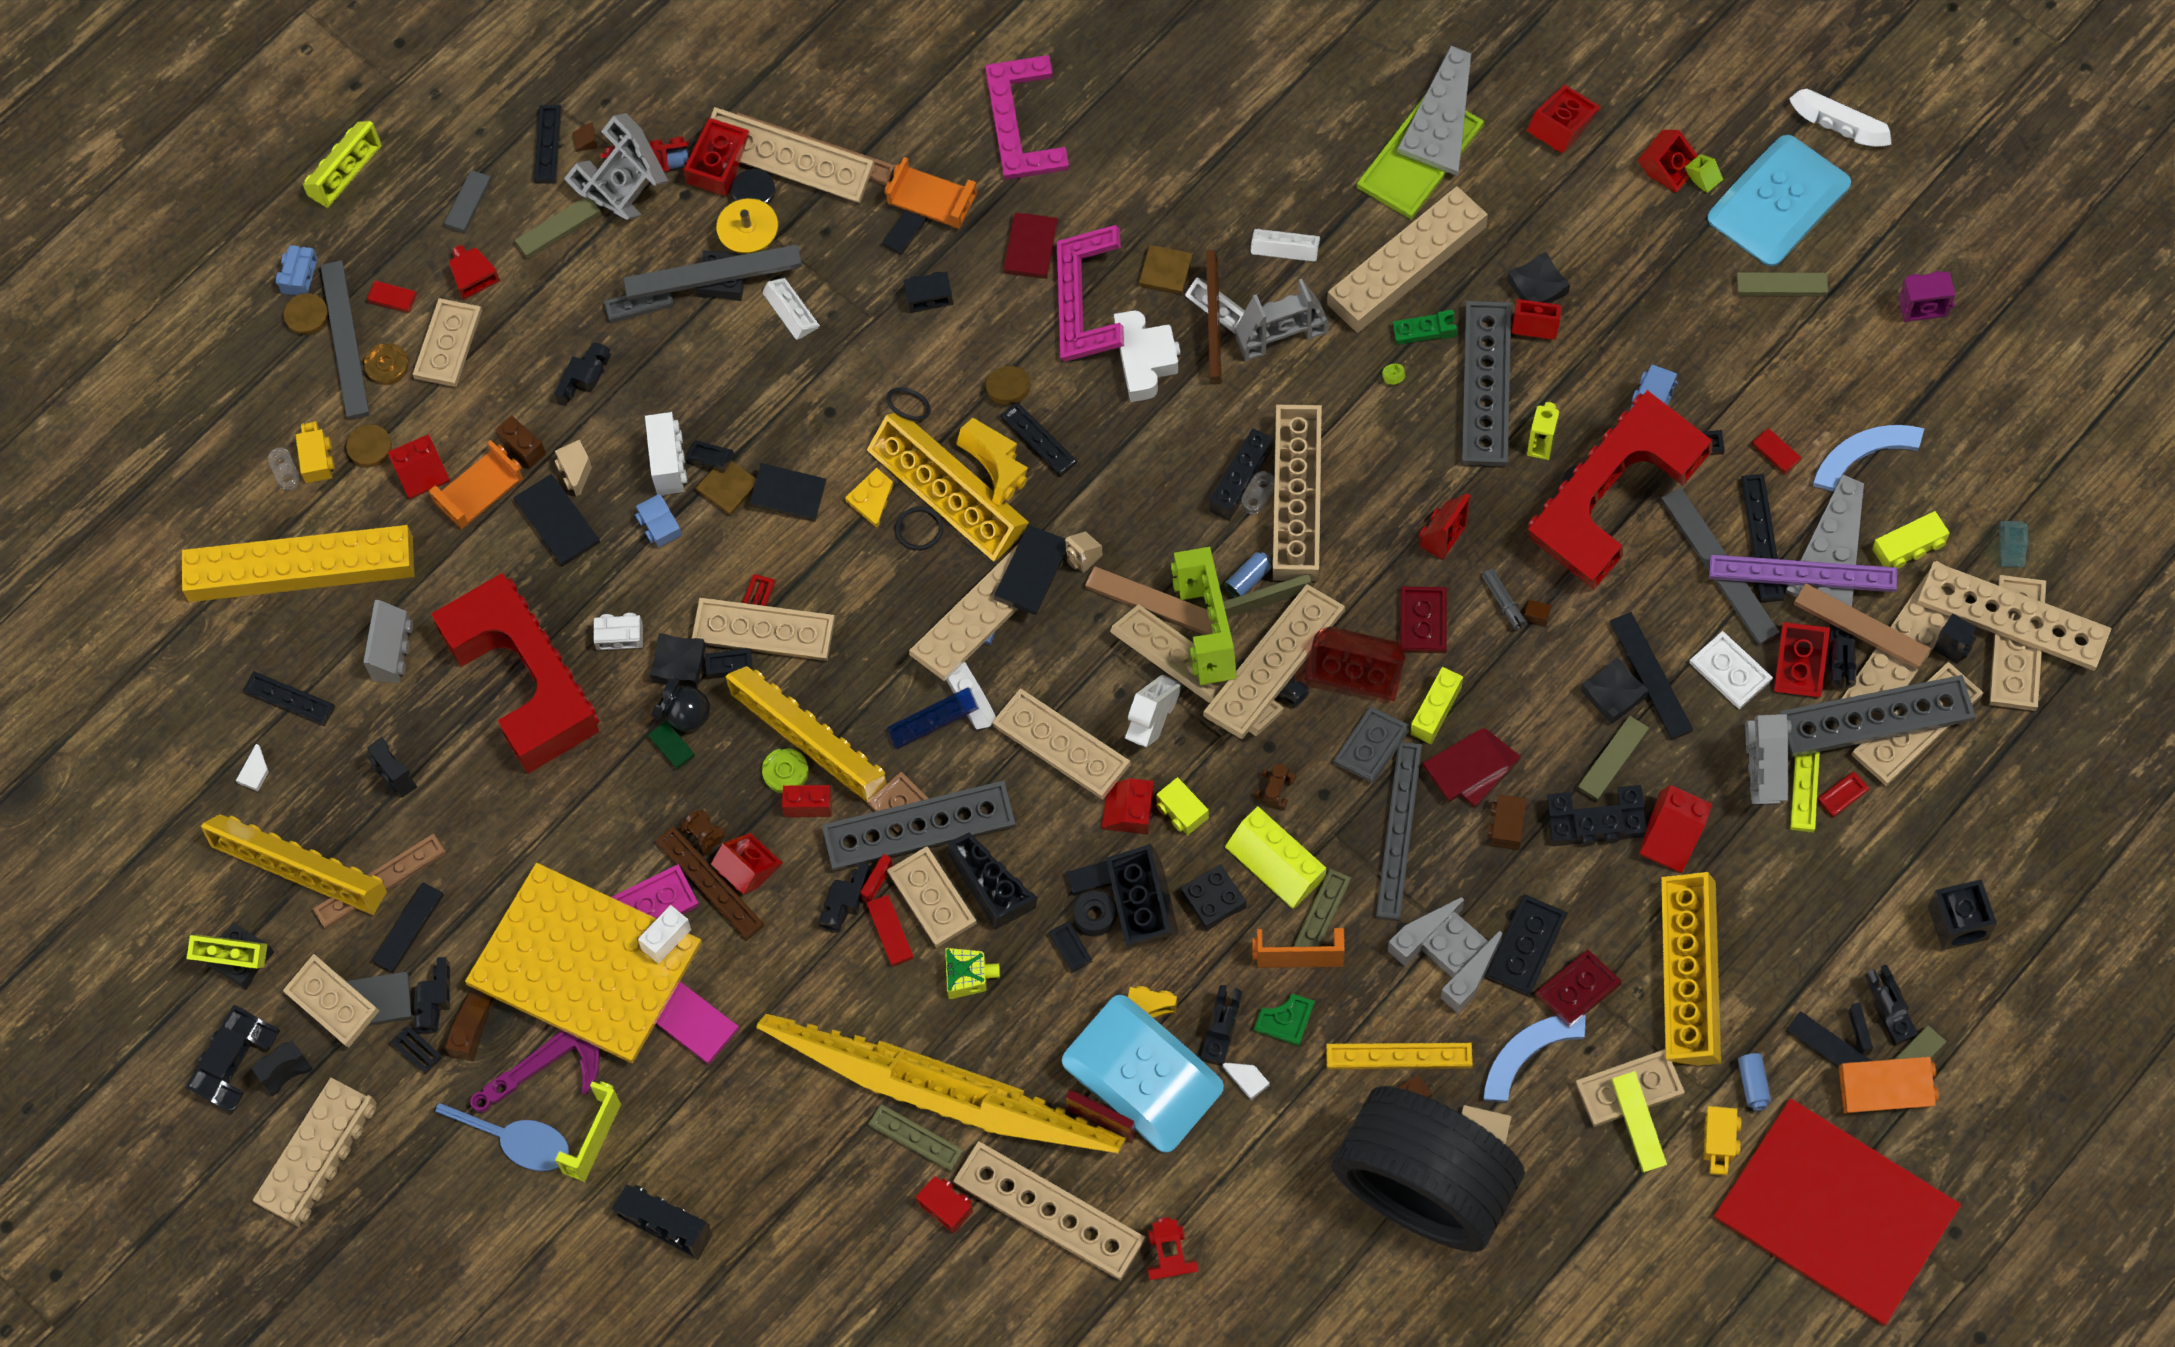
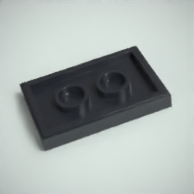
(788, 492)

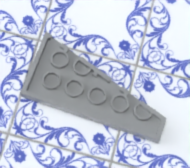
(1439, 122)
(1837, 535)

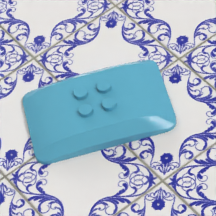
(1779, 200)
(1143, 1073)

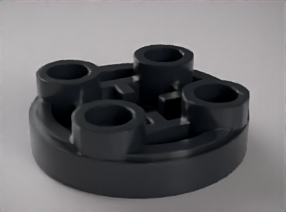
(753, 185)

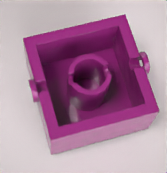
(1926, 296)

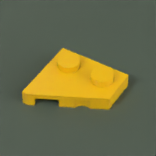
(871, 496)

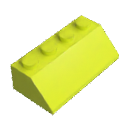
(343, 163)
(1276, 858)

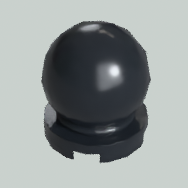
(683, 706)

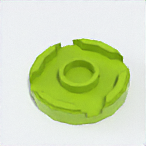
(784, 768)

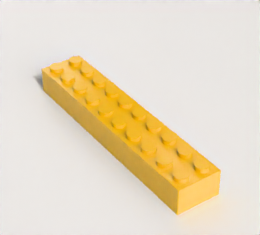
(297, 563)

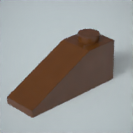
(469, 1026)

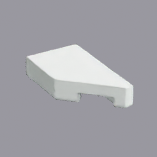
(254, 770)
(1247, 1078)

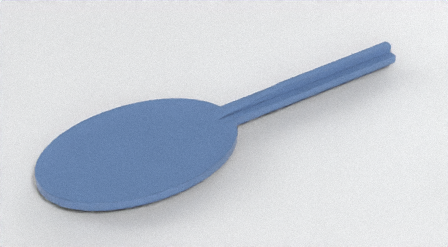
(523, 1141)

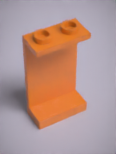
(930, 195)
(478, 486)
(1299, 956)
(1888, 1084)

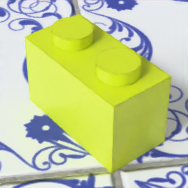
(1182, 807)

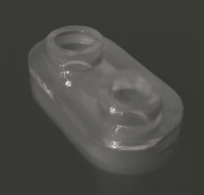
(284, 470)
(1257, 494)

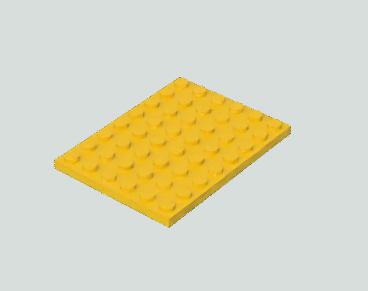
(580, 964)

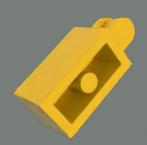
(314, 453)
(1720, 1138)

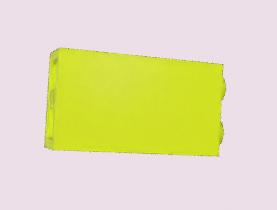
(581, 1166)

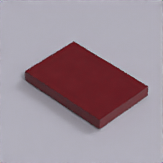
(1030, 245)
(1423, 619)
(1465, 765)
(1477, 794)
(1578, 988)
(1100, 1115)

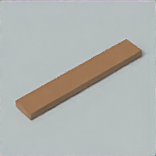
(1154, 601)
(1862, 626)
(391, 873)

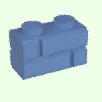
(297, 270)

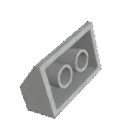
(387, 642)

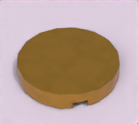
(306, 314)
(386, 364)
(1008, 385)
(368, 445)

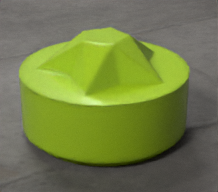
(1393, 374)

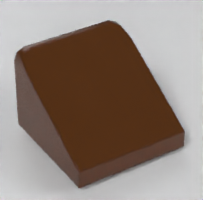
(585, 138)
(1537, 613)

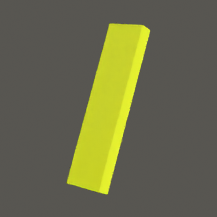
(1805, 792)
(1638, 1121)

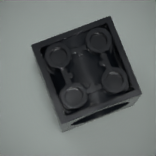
(1962, 914)

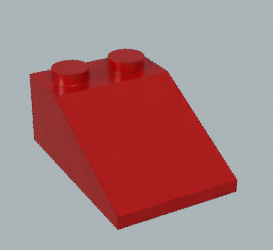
(1562, 118)
(716, 157)
(1445, 526)
(1801, 659)
(1674, 828)

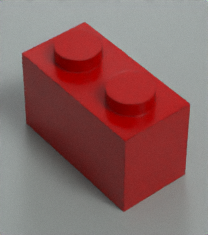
(1536, 319)
(807, 801)
(945, 1204)

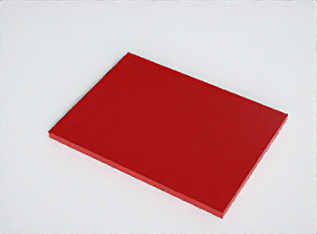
(1837, 1211)

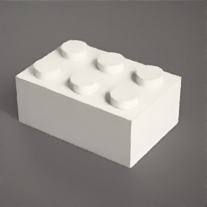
(666, 453)

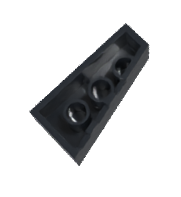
(994, 888)
(663, 1220)

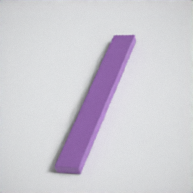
(1801, 572)

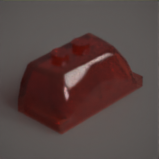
(1356, 662)

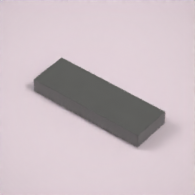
(468, 201)
(622, 308)

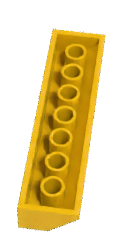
(946, 485)
(806, 733)
(295, 863)
(1691, 969)

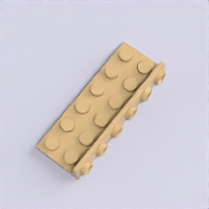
(315, 1152)

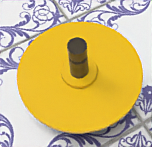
(747, 226)

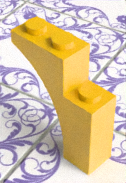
(997, 456)
(1153, 1002)

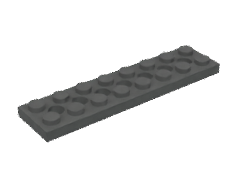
(1474, 391)
(1883, 702)
(907, 814)

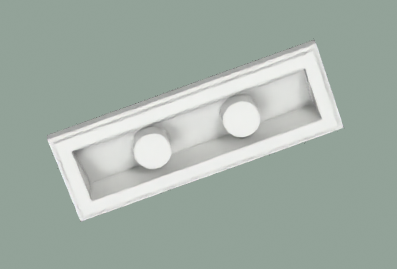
(1285, 245)
(790, 308)
(1229, 311)

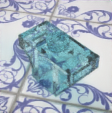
(2013, 543)

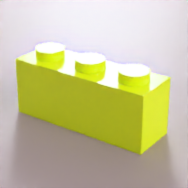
(1911, 541)
(1436, 705)
(227, 951)

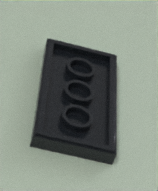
(557, 519)
(1031, 570)
(1526, 945)

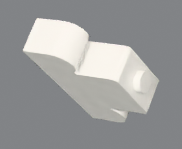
(1146, 354)
(1151, 709)

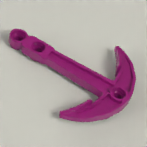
(537, 1061)

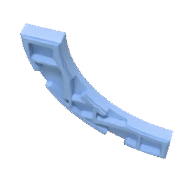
(1862, 445)
(1522, 1048)

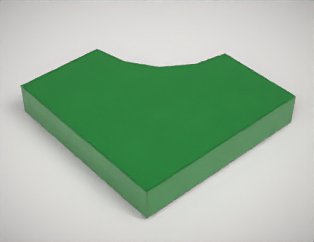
(1287, 1021)

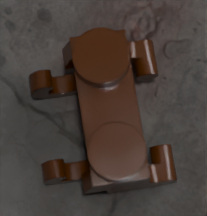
(1275, 786)
(700, 825)

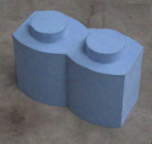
(658, 520)

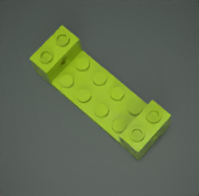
(1211, 652)

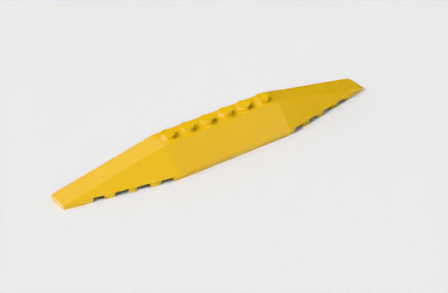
(940, 1087)

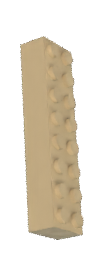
(1407, 259)
(1297, 492)

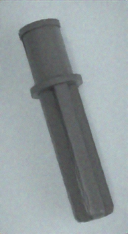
(1502, 596)

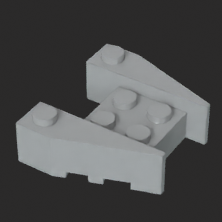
(622, 173)
(1279, 320)
(1768, 758)
(1452, 946)

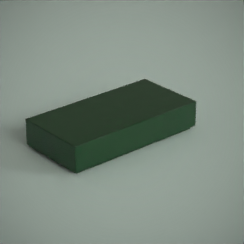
(671, 745)

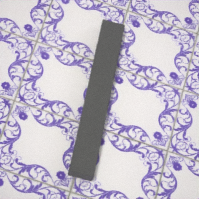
(712, 272)
(345, 340)
(1706, 544)
(1399, 832)

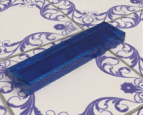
(933, 718)

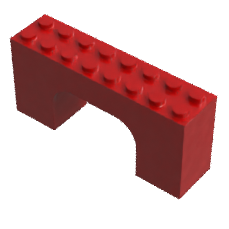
(1644, 434)
(500, 618)

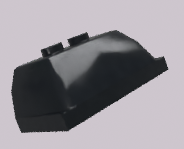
(1142, 896)

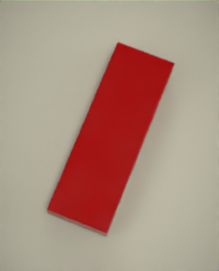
(890, 930)

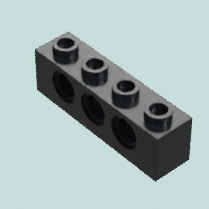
(1240, 473)

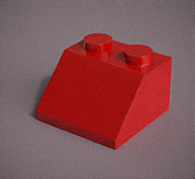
(1667, 159)
(418, 466)
(1129, 806)
(745, 862)

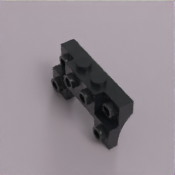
(1597, 824)
(225, 1055)

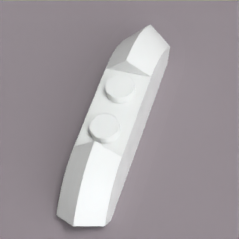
(1841, 118)
(962, 679)

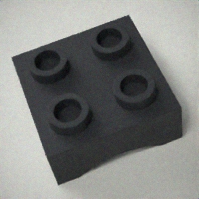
(1538, 280)
(730, 289)
(679, 659)
(1614, 691)
(392, 771)
(1213, 897)
(240, 975)
(281, 1066)

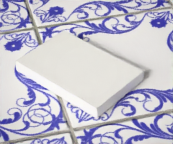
(1731, 670)

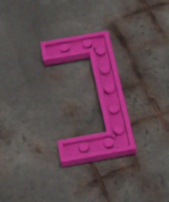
(1013, 161)
(1073, 340)

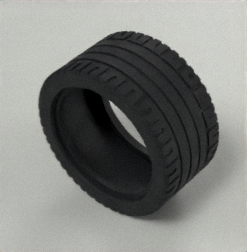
(1428, 1168)

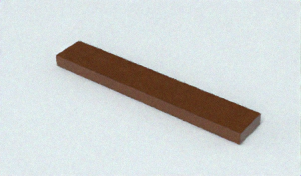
(1213, 317)
(710, 883)

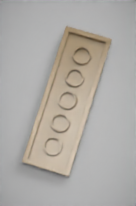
(764, 629)
(2016, 665)
(1061, 743)
(1891, 755)

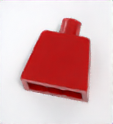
(472, 271)

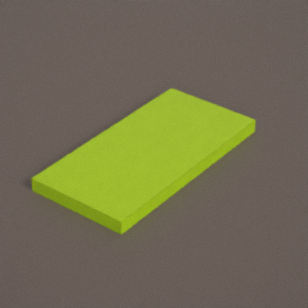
(1406, 182)

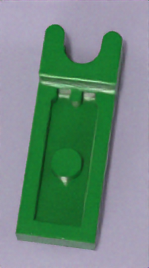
(1425, 328)

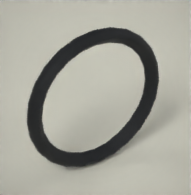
(915, 393)
(919, 547)

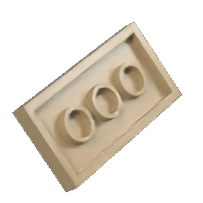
(447, 342)
(931, 897)
(331, 1000)
(1656, 1079)

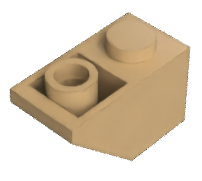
(575, 464)
(1082, 551)

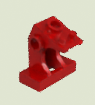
(1165, 1231)

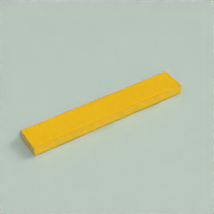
(1399, 1056)

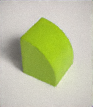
(1704, 172)

